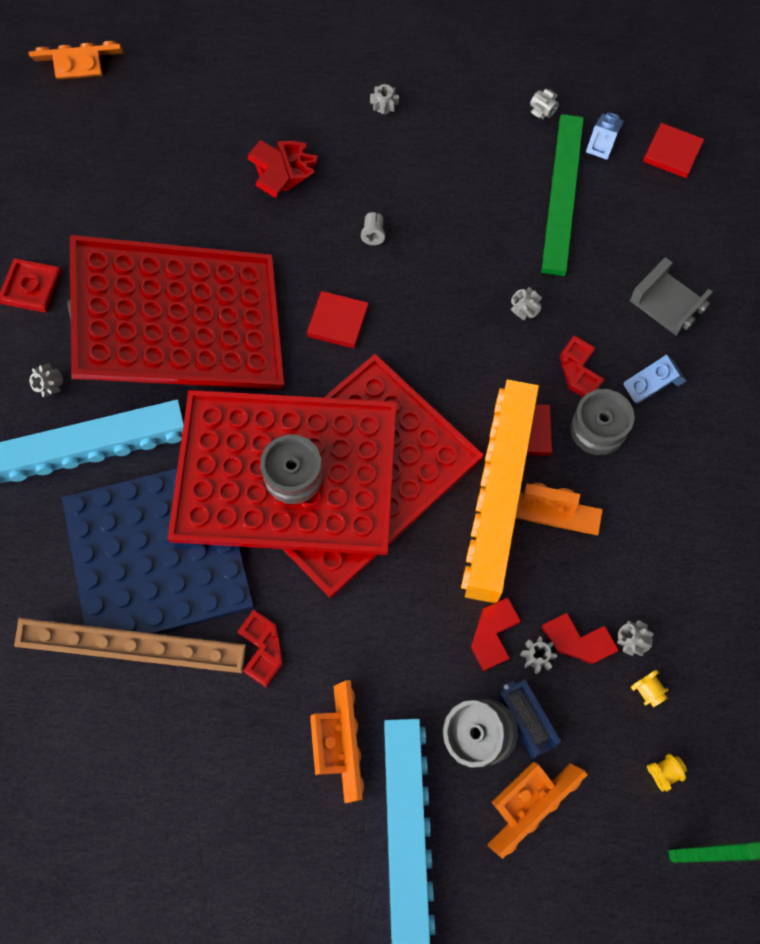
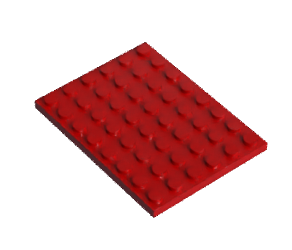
(173, 315)
(426, 464)
(223, 491)

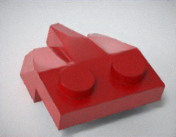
(296, 162)

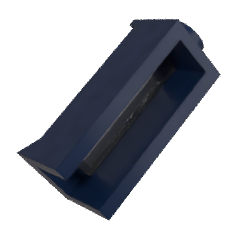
(531, 720)

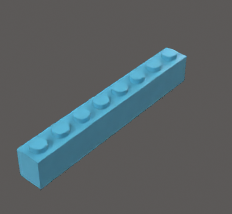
(90, 441)
(407, 833)

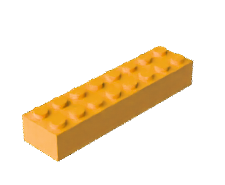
(501, 493)

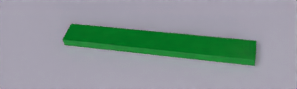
(562, 196)
(717, 852)

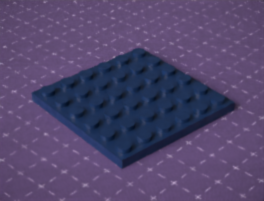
(131, 571)

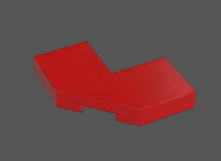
(275, 174)
(577, 376)
(567, 641)
(486, 643)
(268, 657)

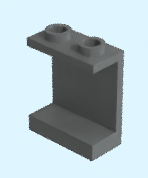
(668, 299)

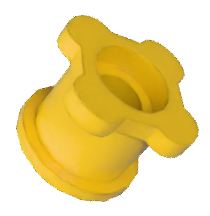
(651, 689)
(668, 772)

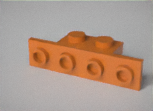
(78, 61)
(557, 509)
(336, 742)
(529, 802)

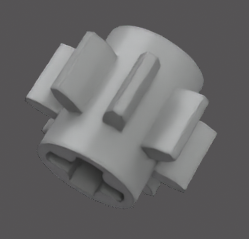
(384, 99)
(544, 103)
(526, 303)
(46, 380)
(635, 638)
(540, 662)

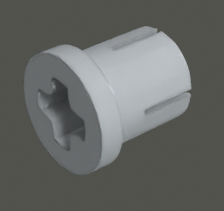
(373, 231)

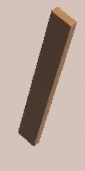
(130, 645)

